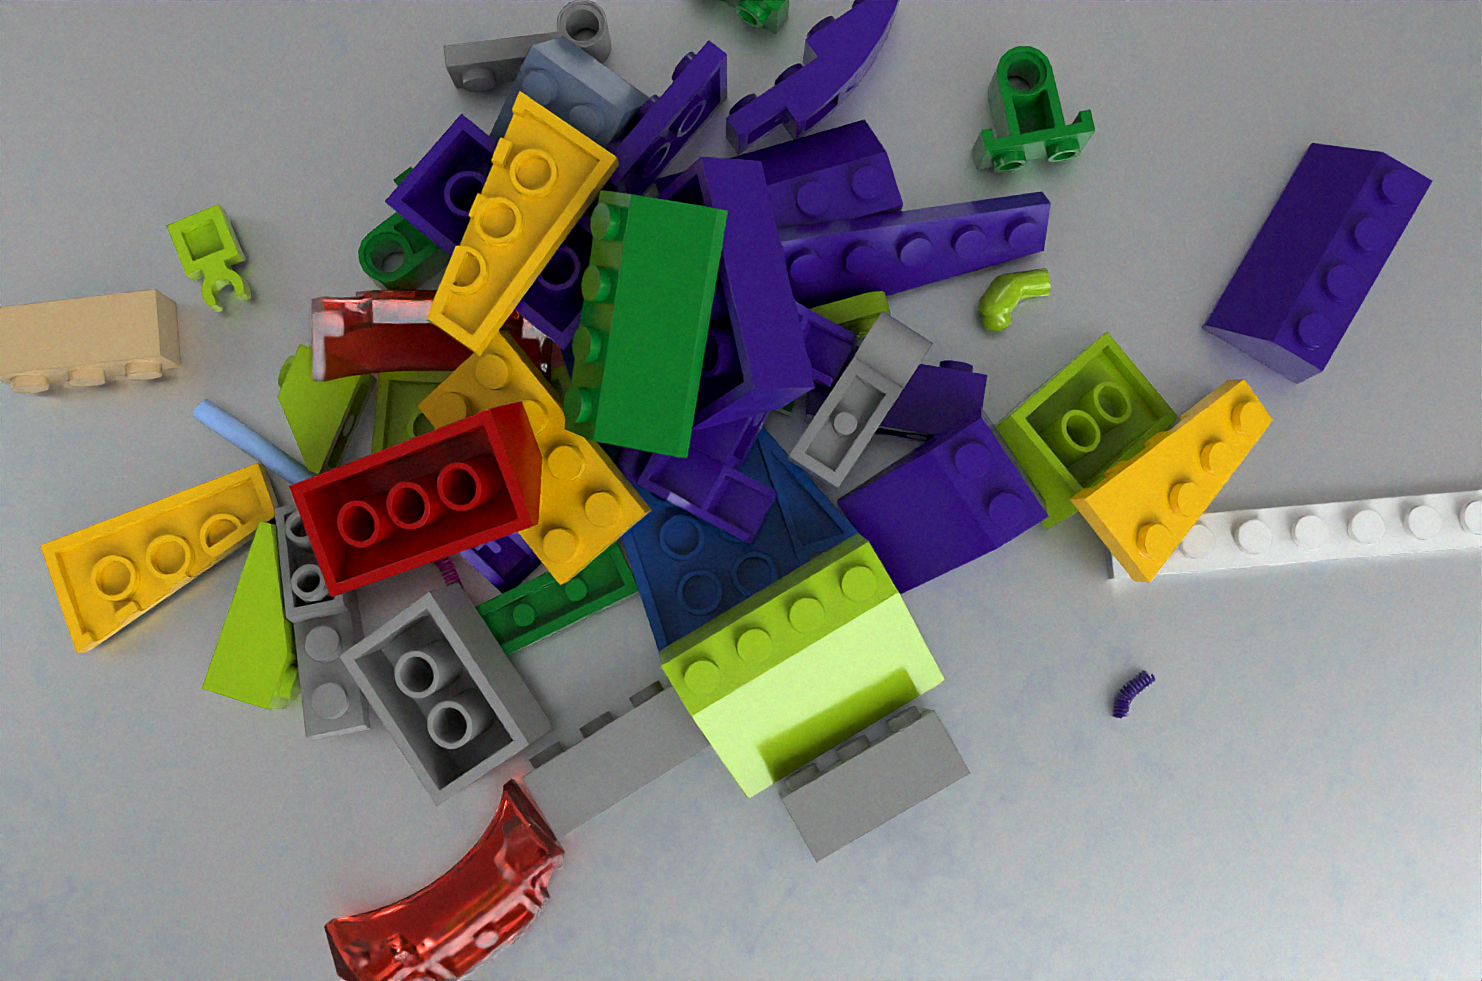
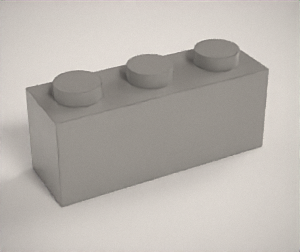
(613, 758)
(872, 781)

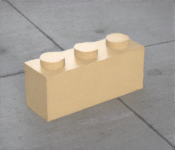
(88, 340)

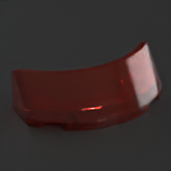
(391, 334)
(461, 915)

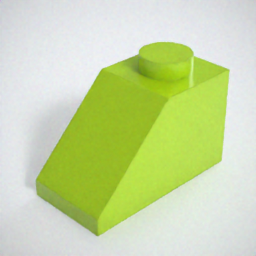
(321, 412)

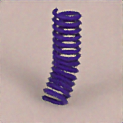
(1123, 707)

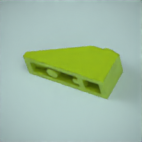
(257, 643)

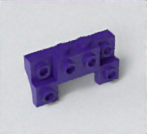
(710, 477)

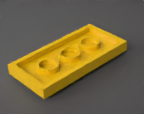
(582, 492)

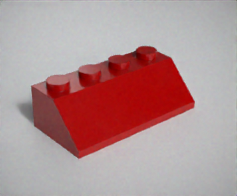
(423, 498)

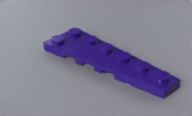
(910, 246)

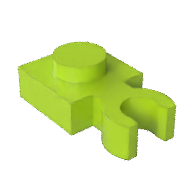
(208, 250)

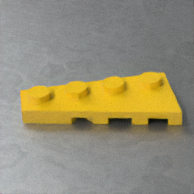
(529, 204)
(1165, 488)
(145, 555)

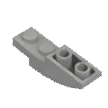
(322, 633)

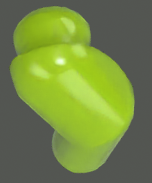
(1005, 294)

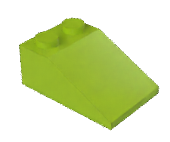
(1083, 424)

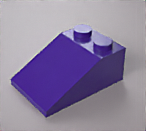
(945, 503)

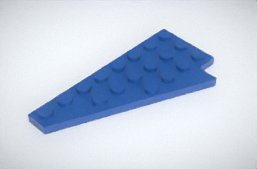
(699, 571)

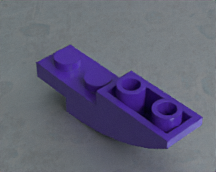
(835, 63)

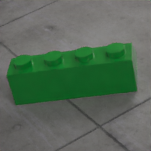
(644, 322)

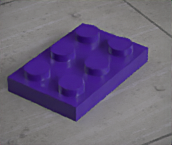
(670, 121)

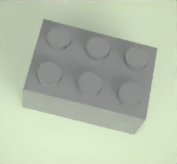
(446, 691)

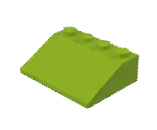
(801, 665)

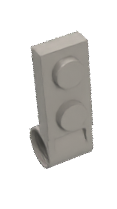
(488, 62)
(860, 400)

